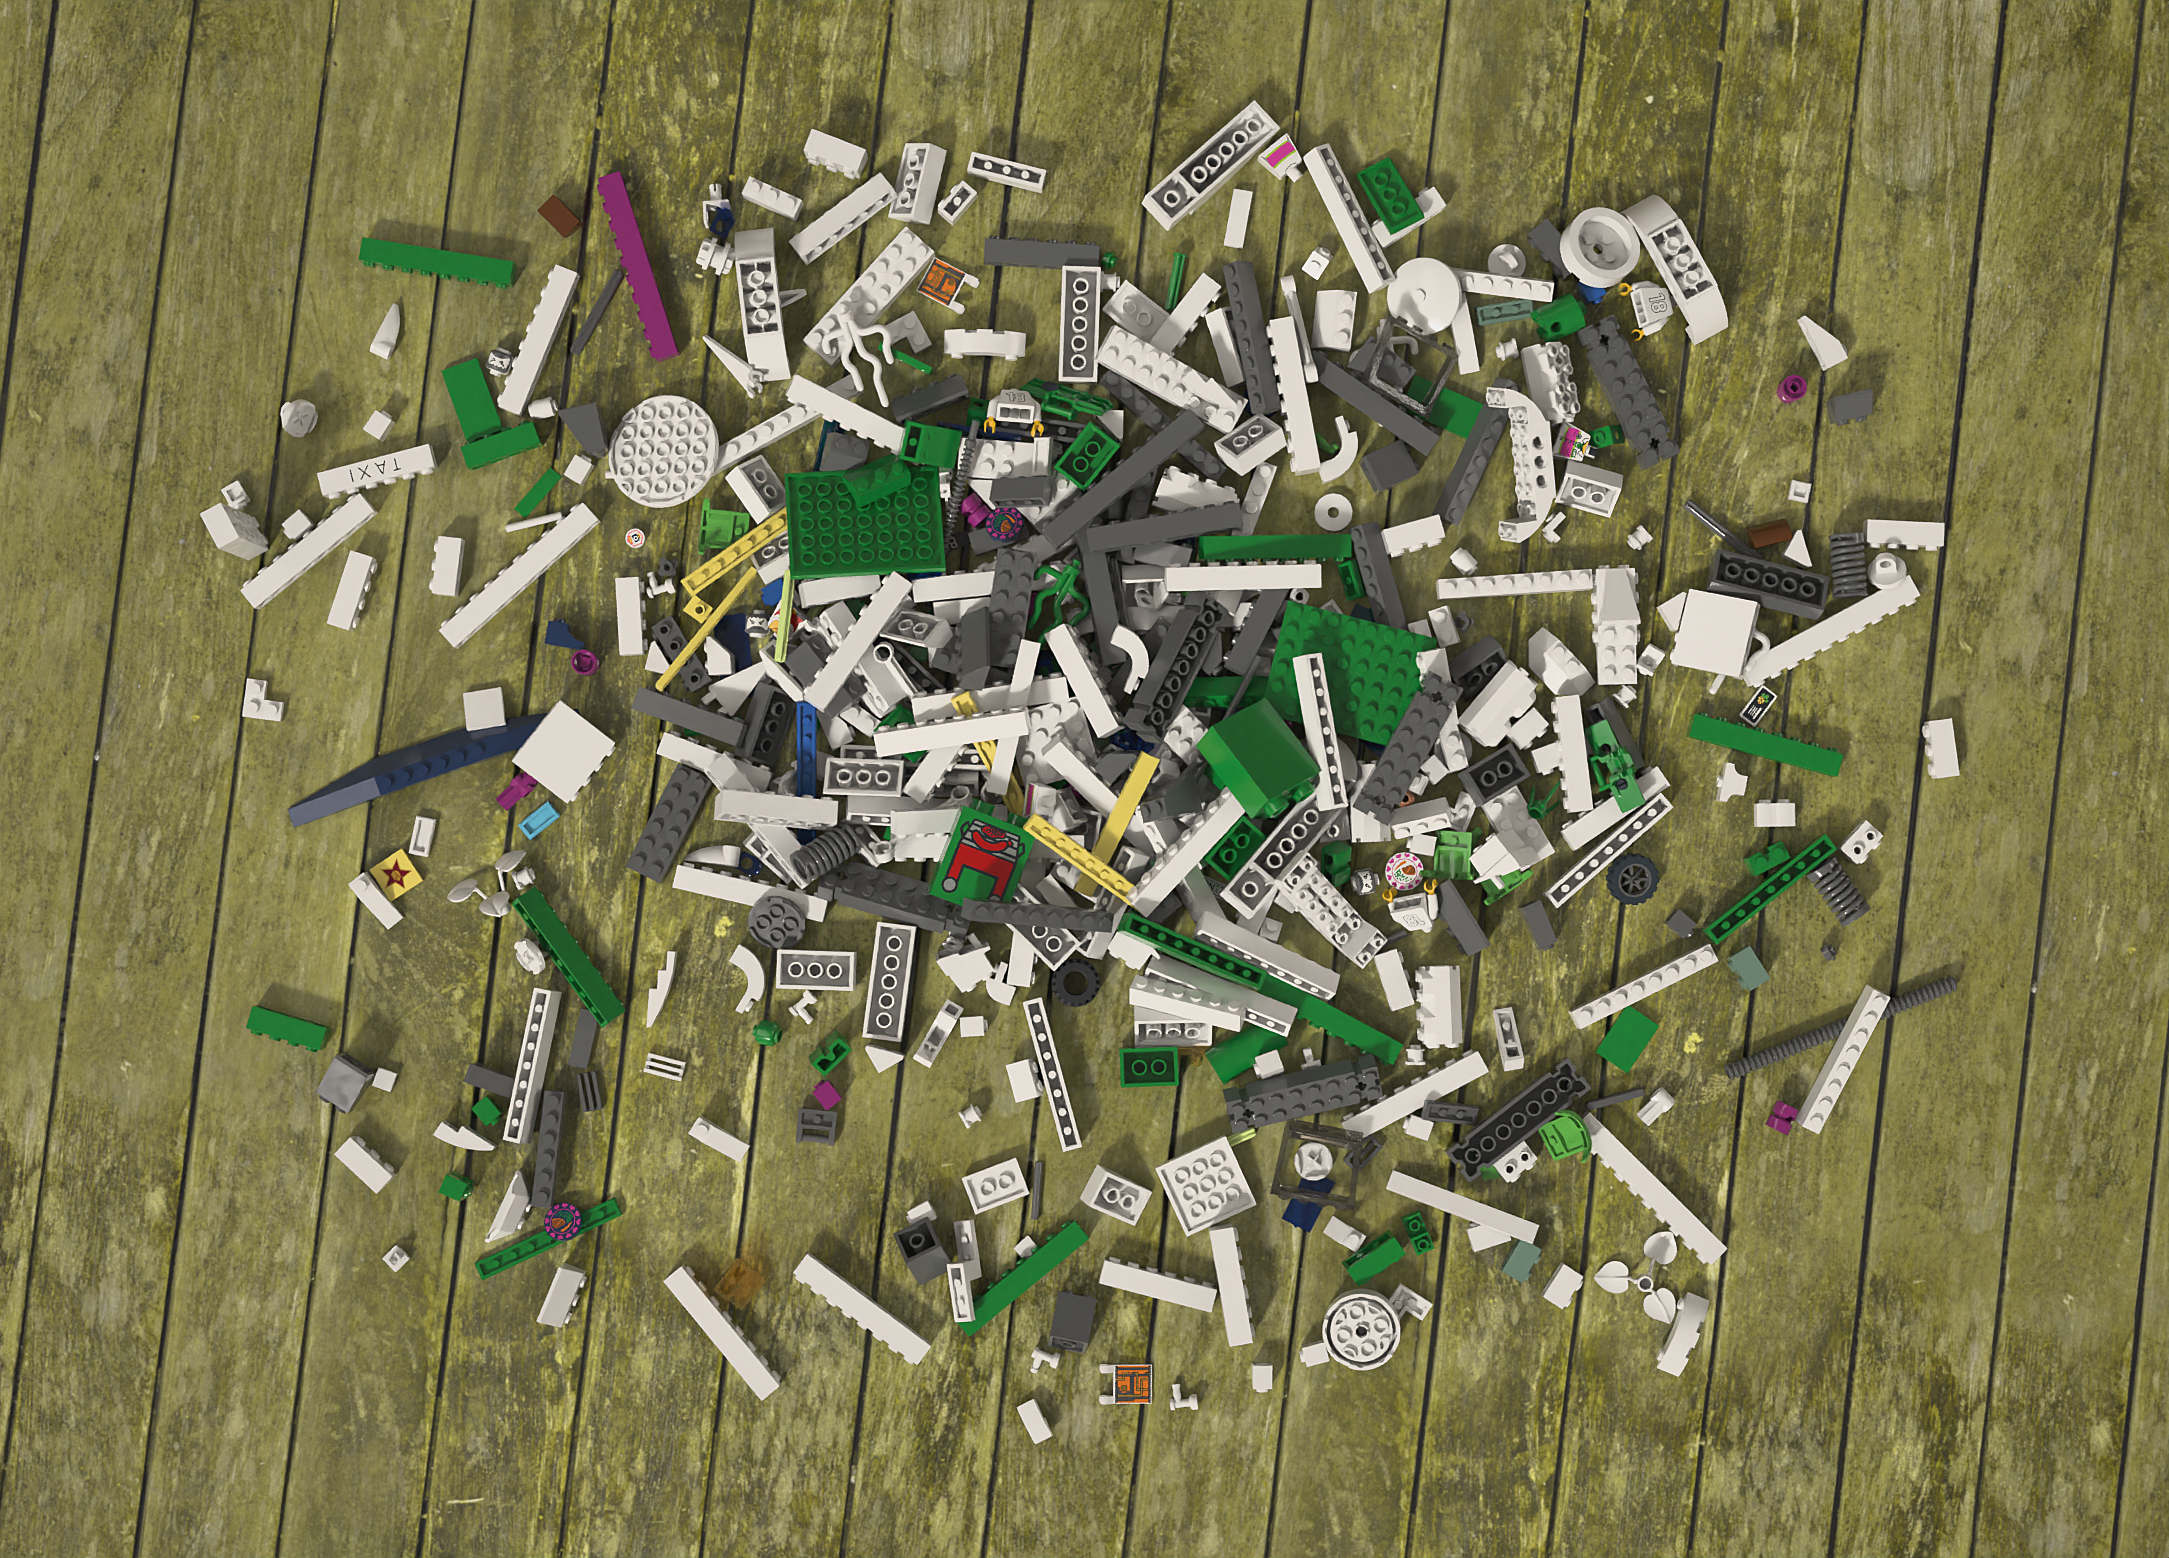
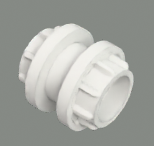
(716, 256)

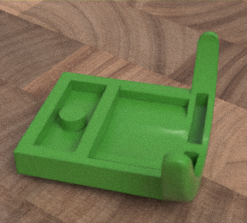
(721, 528)
(1452, 856)
(1510, 880)
(1566, 1136)

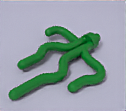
(1066, 584)

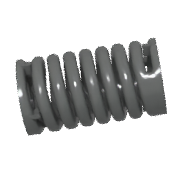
(1842, 567)
(825, 852)
(1835, 869)

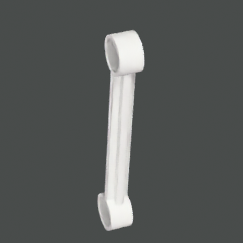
(1308, 365)
(896, 671)
(896, 842)

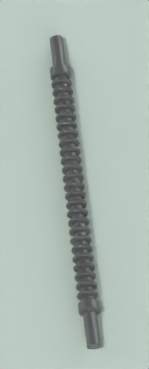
(970, 443)

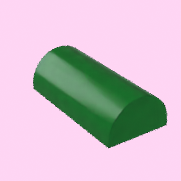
(1238, 1051)

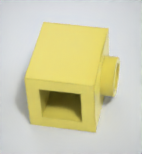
(699, 609)

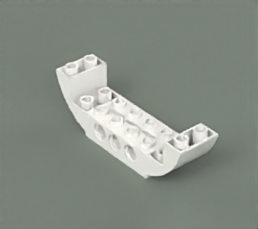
(1680, 266)
(761, 303)
(1532, 463)
(1328, 910)

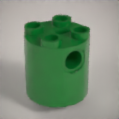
(1559, 318)

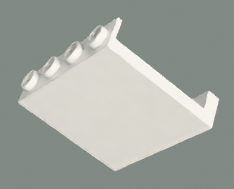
(1715, 633)
(564, 752)

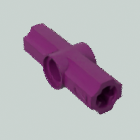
(519, 788)

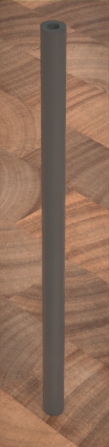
(1233, 705)

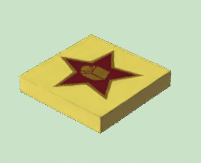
(396, 875)

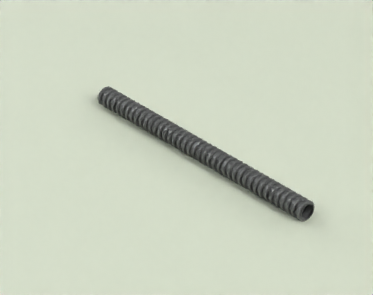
(1833, 1030)

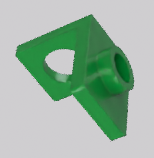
(977, 413)
(1606, 436)

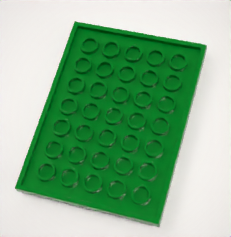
(839, 539)
(1366, 669)

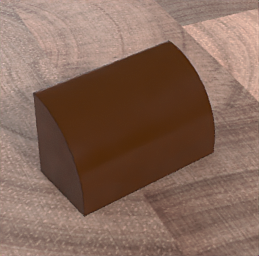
(560, 216)
(1769, 533)

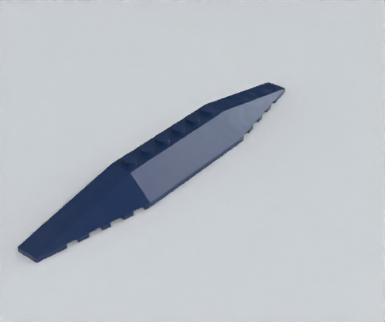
(416, 765)

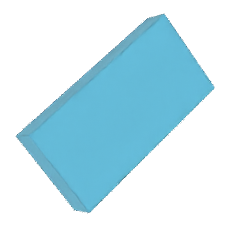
(539, 820)

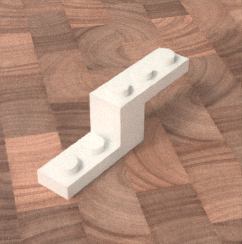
(964, 1270)

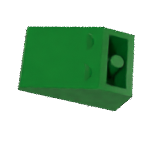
(929, 444)

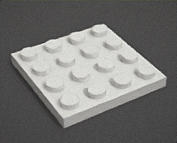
(1048, 721)
(1205, 1185)

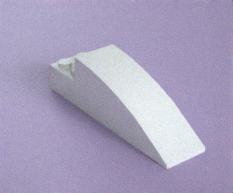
(1210, 166)
(1294, 833)

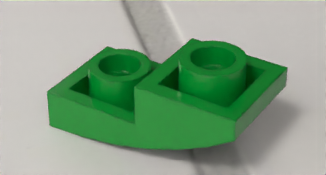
(1417, 1232)

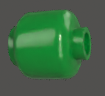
(767, 1033)

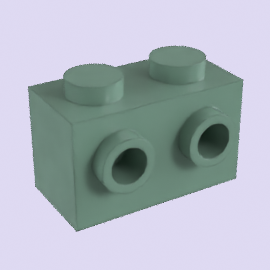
(1747, 967)
(1520, 1260)

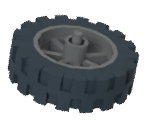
(1628, 861)

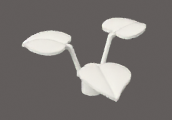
(497, 904)
(1659, 1304)

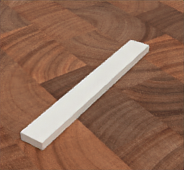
(1017, 696)
(1462, 1207)

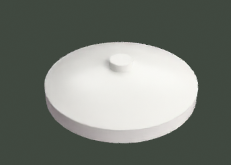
(1425, 294)

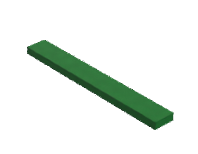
(542, 1241)

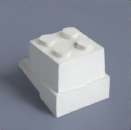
(1502, 855)
(1131, 950)
(968, 965)

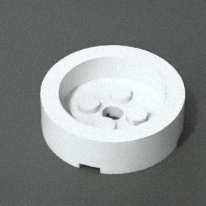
(1611, 235)
(1363, 1309)

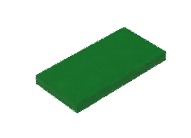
(1389, 195)
(472, 400)
(1451, 411)

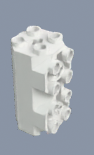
(1546, 378)
(1184, 491)
(1504, 696)
(1364, 826)
(1440, 1006)

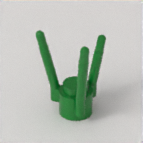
(1538, 809)

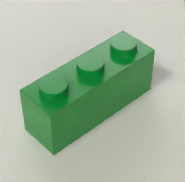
(1373, 1258)

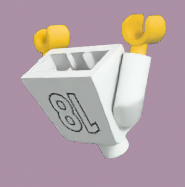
(1650, 305)
(1014, 407)
(1414, 910)

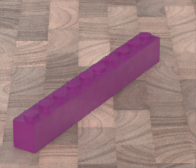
(638, 265)

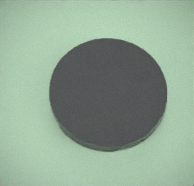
(776, 922)

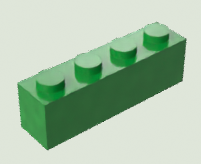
(501, 446)
(288, 1028)

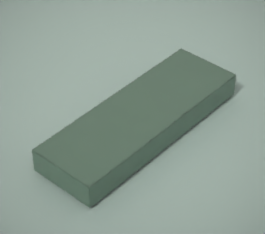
(1504, 312)

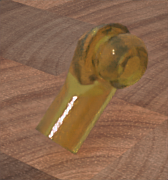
(1192, 1053)

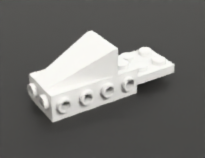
(1615, 624)

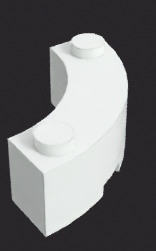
(984, 342)
(1683, 1334)

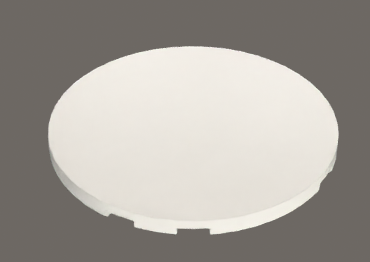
(663, 451)

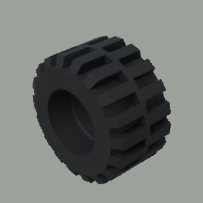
(1088, 994)

